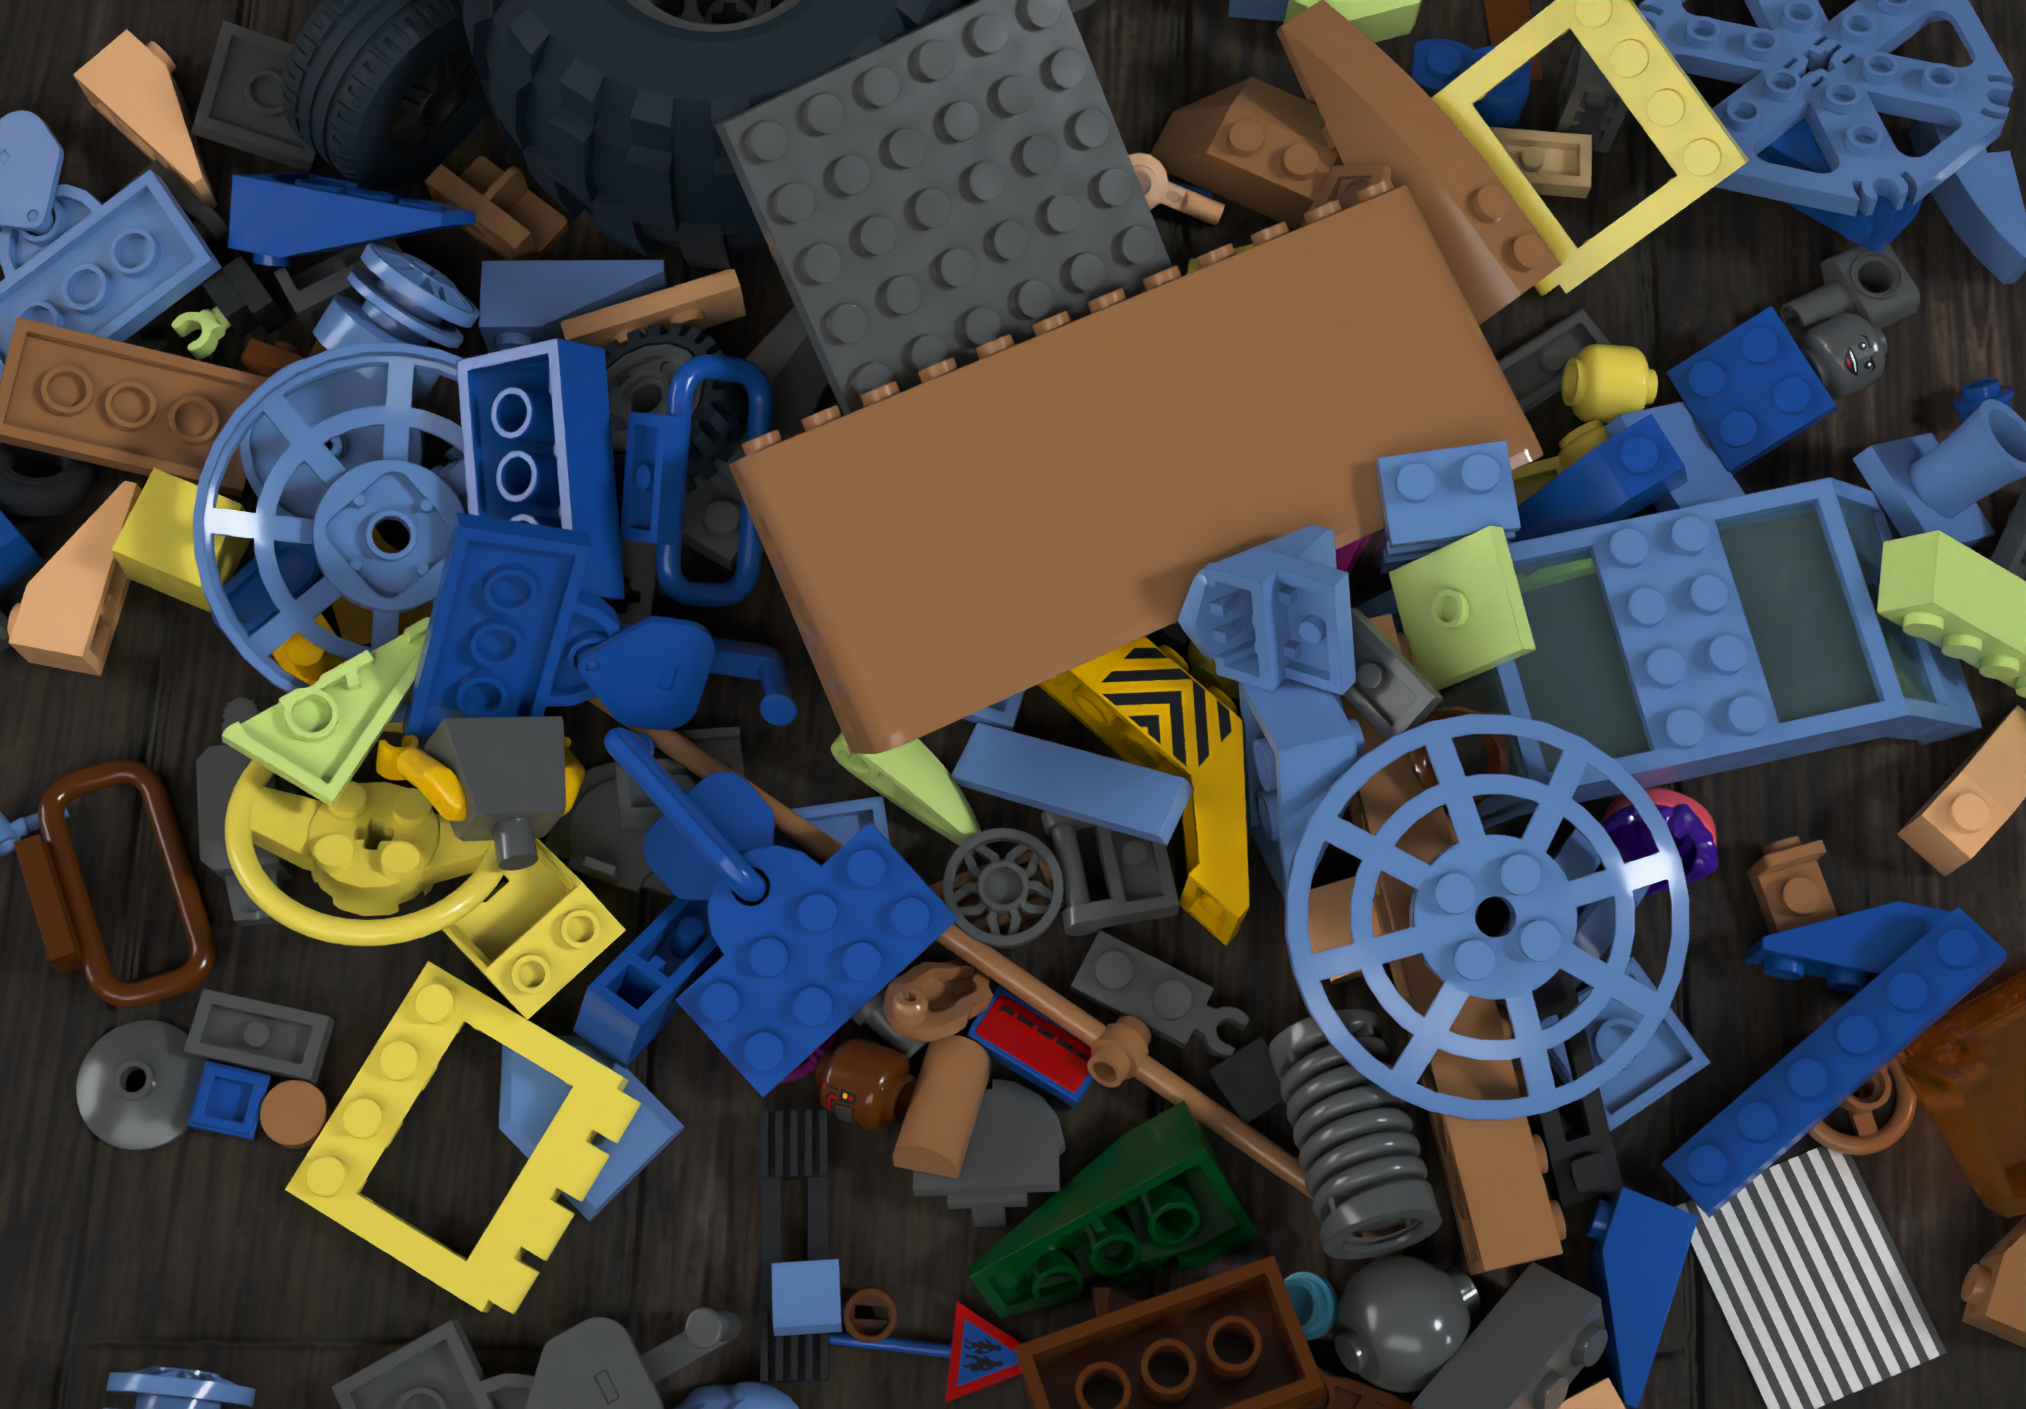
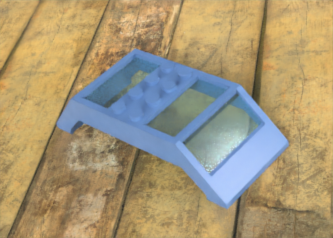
(1710, 644)

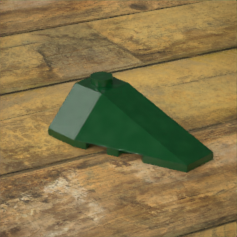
(1132, 1210)

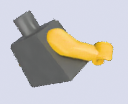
(492, 779)

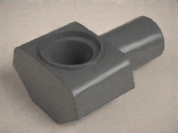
(1843, 293)

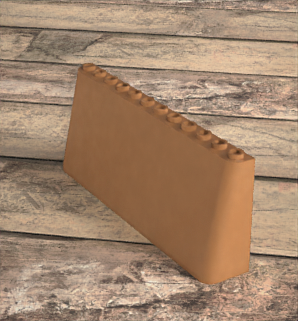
(1089, 474)

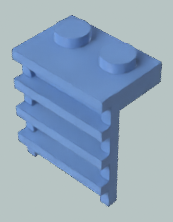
(1443, 498)

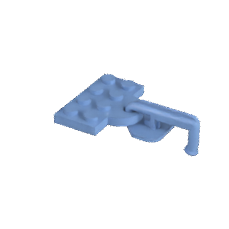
(92, 261)

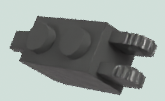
(217, 775)

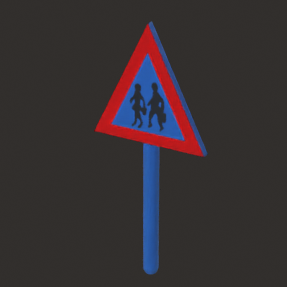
(977, 1355)

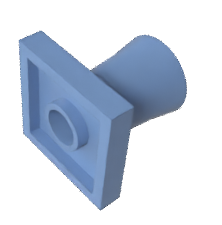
(1937, 484)

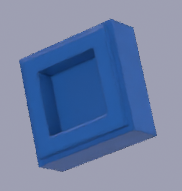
(229, 1101)

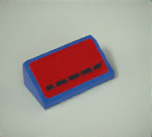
(1033, 1047)

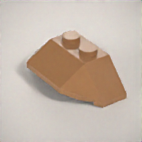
(1251, 149)

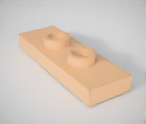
(693, 303)

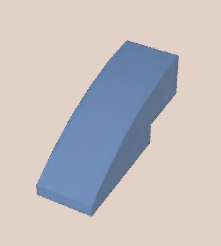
(1981, 204)

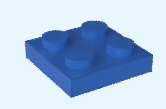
(1752, 390)

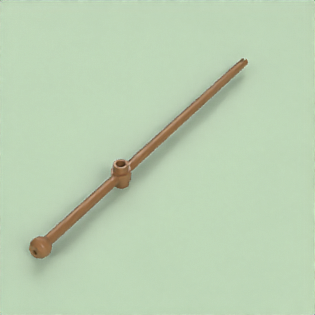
(1116, 1049)

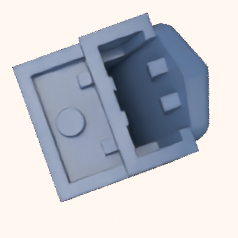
(1276, 614)

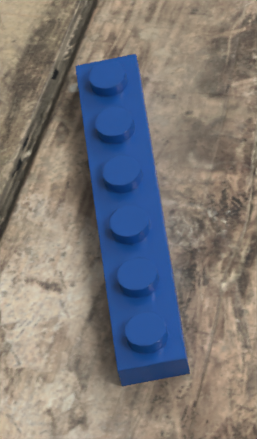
(1834, 1061)

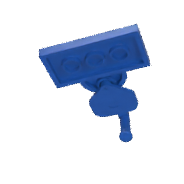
(516, 618)
(815, 942)

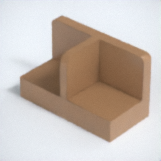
(508, 215)

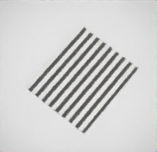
(1813, 1283)

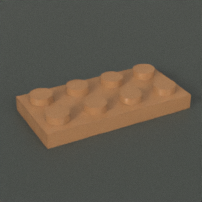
(118, 403)

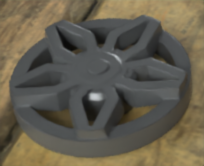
(1003, 887)

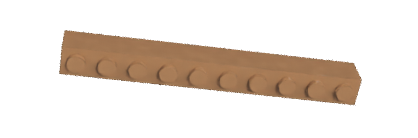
(1487, 1164)

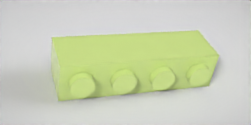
(1957, 603)

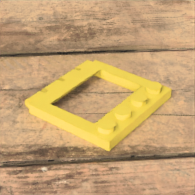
(1653, 91)
(384, 1093)

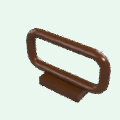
(64, 904)

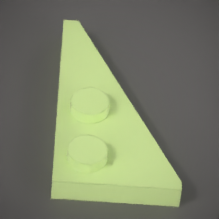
(328, 729)

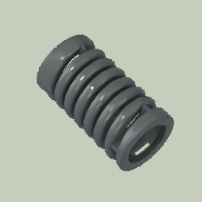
(1357, 1163)

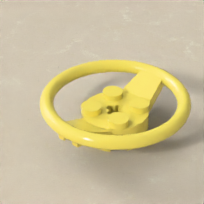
(334, 845)

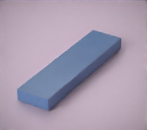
(1073, 783)

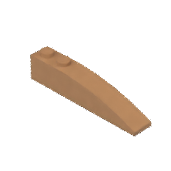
(1386, 118)

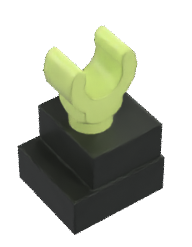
(240, 304)

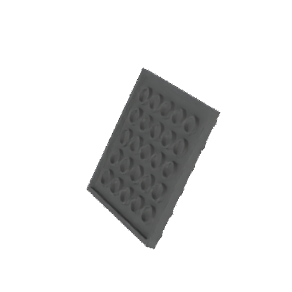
(945, 193)

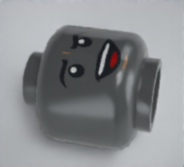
(1845, 353)

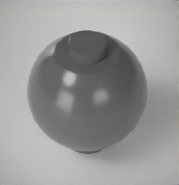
(1403, 1321)

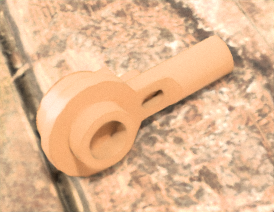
(1159, 190)

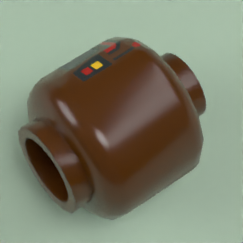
(865, 1083)

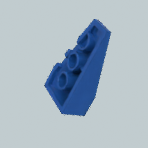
(319, 214)

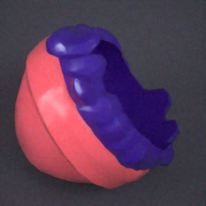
(1688, 824)

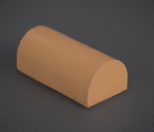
(943, 1107)

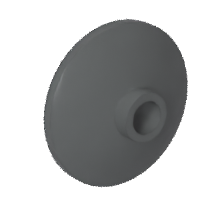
(159, 1109)

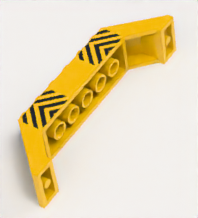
(1170, 723)

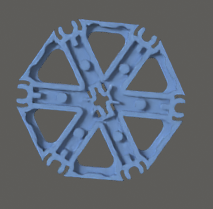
(1845, 98)

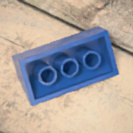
(545, 447)

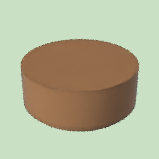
(294, 1113)

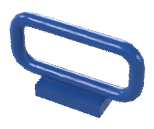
(658, 478)

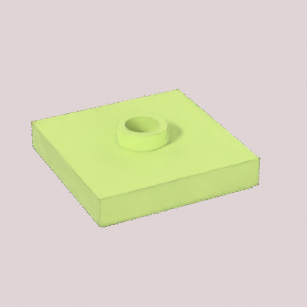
(1462, 608)

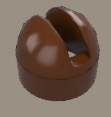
(870, 1327)

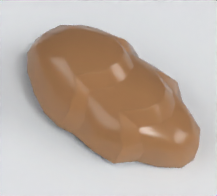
(936, 1000)

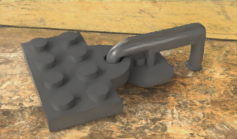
(578, 1369)

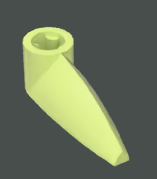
(915, 783)

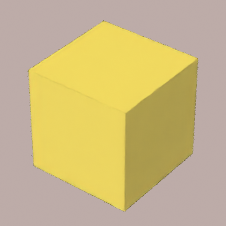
(159, 540)

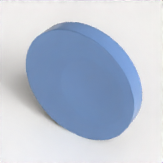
(316, 403)

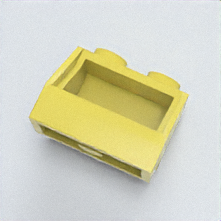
(535, 932)

